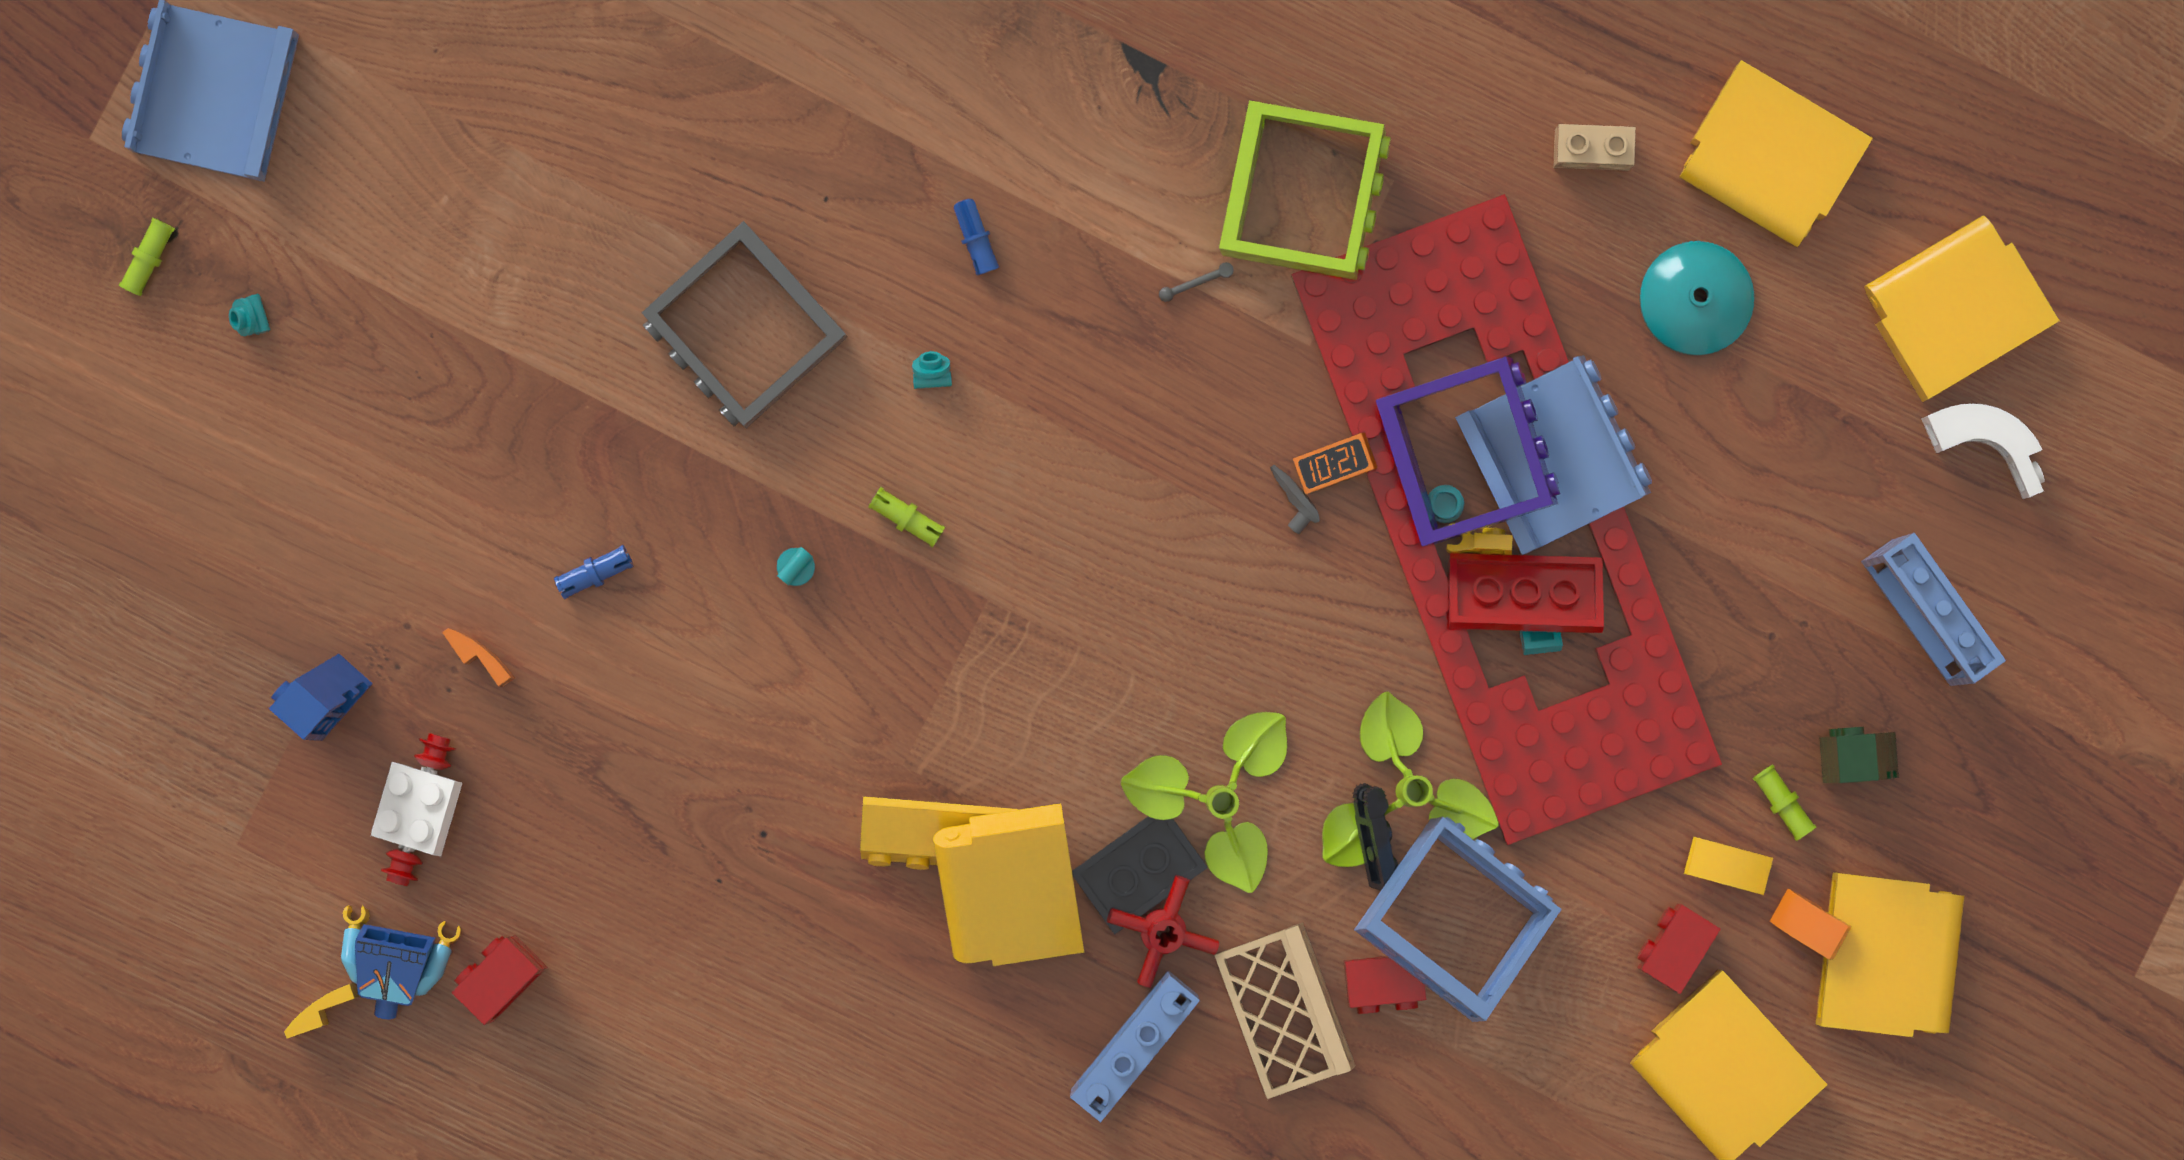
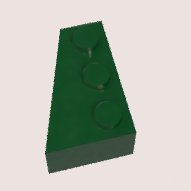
(1857, 756)

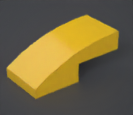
(1728, 865)
(315, 1016)

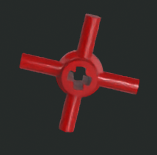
(1159, 921)

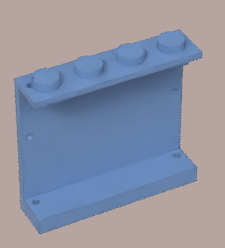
(210, 91)
(1584, 450)

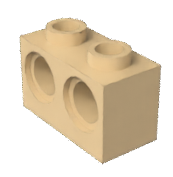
(1594, 147)

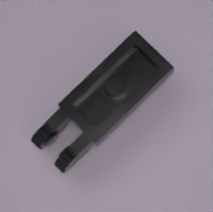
(1374, 834)

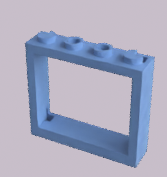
(1933, 610)
(1505, 875)
(1134, 1046)

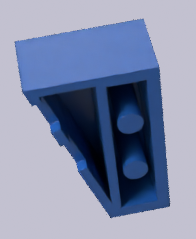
(319, 698)

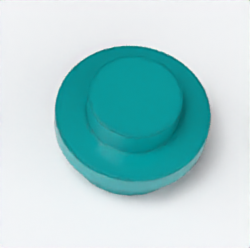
(1446, 503)

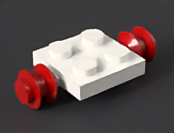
(416, 809)

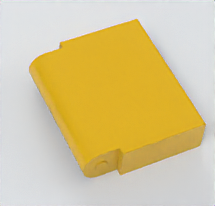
(1773, 154)
(1958, 307)
(1009, 887)
(1896, 959)
(1726, 1069)

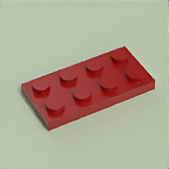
(1526, 593)

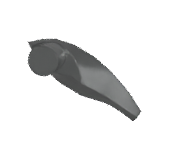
(1297, 497)

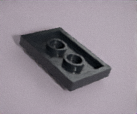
(1138, 868)

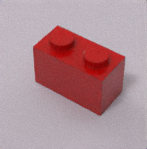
(1677, 947)
(1381, 982)

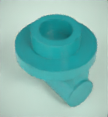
(249, 316)
(931, 371)
(795, 566)

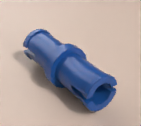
(593, 572)

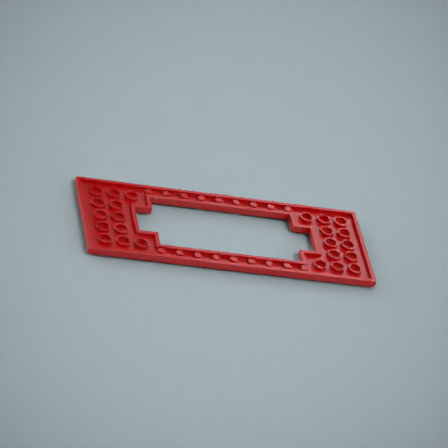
(1586, 749)

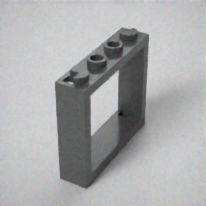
(685, 357)

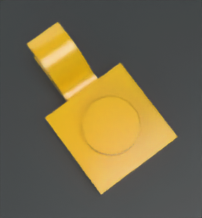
(1488, 542)

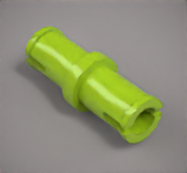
(146, 257)
(906, 517)
(1784, 802)

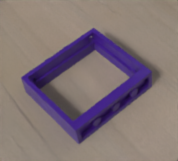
(1409, 471)

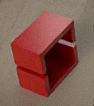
(498, 979)

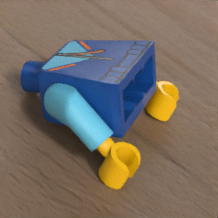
(392, 963)

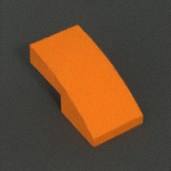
(470, 650)
(1810, 924)

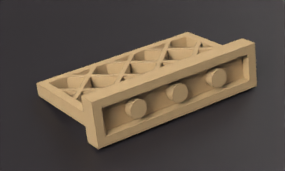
(1316, 999)

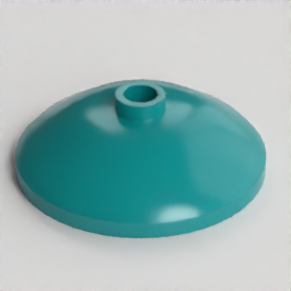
(1670, 304)

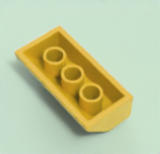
(905, 829)

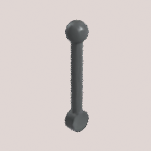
(1225, 271)

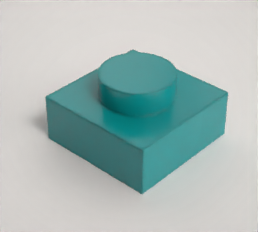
(1540, 642)

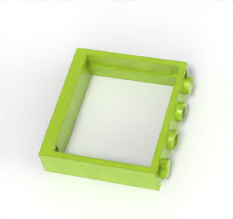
(1242, 182)

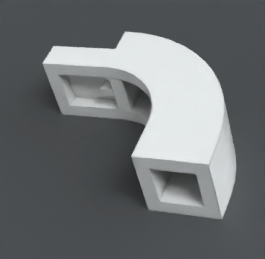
(1994, 428)

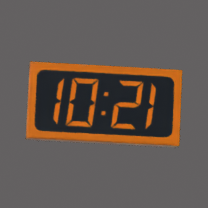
(1335, 463)

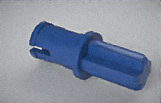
(975, 237)

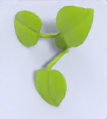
(1394, 731)
(1160, 783)

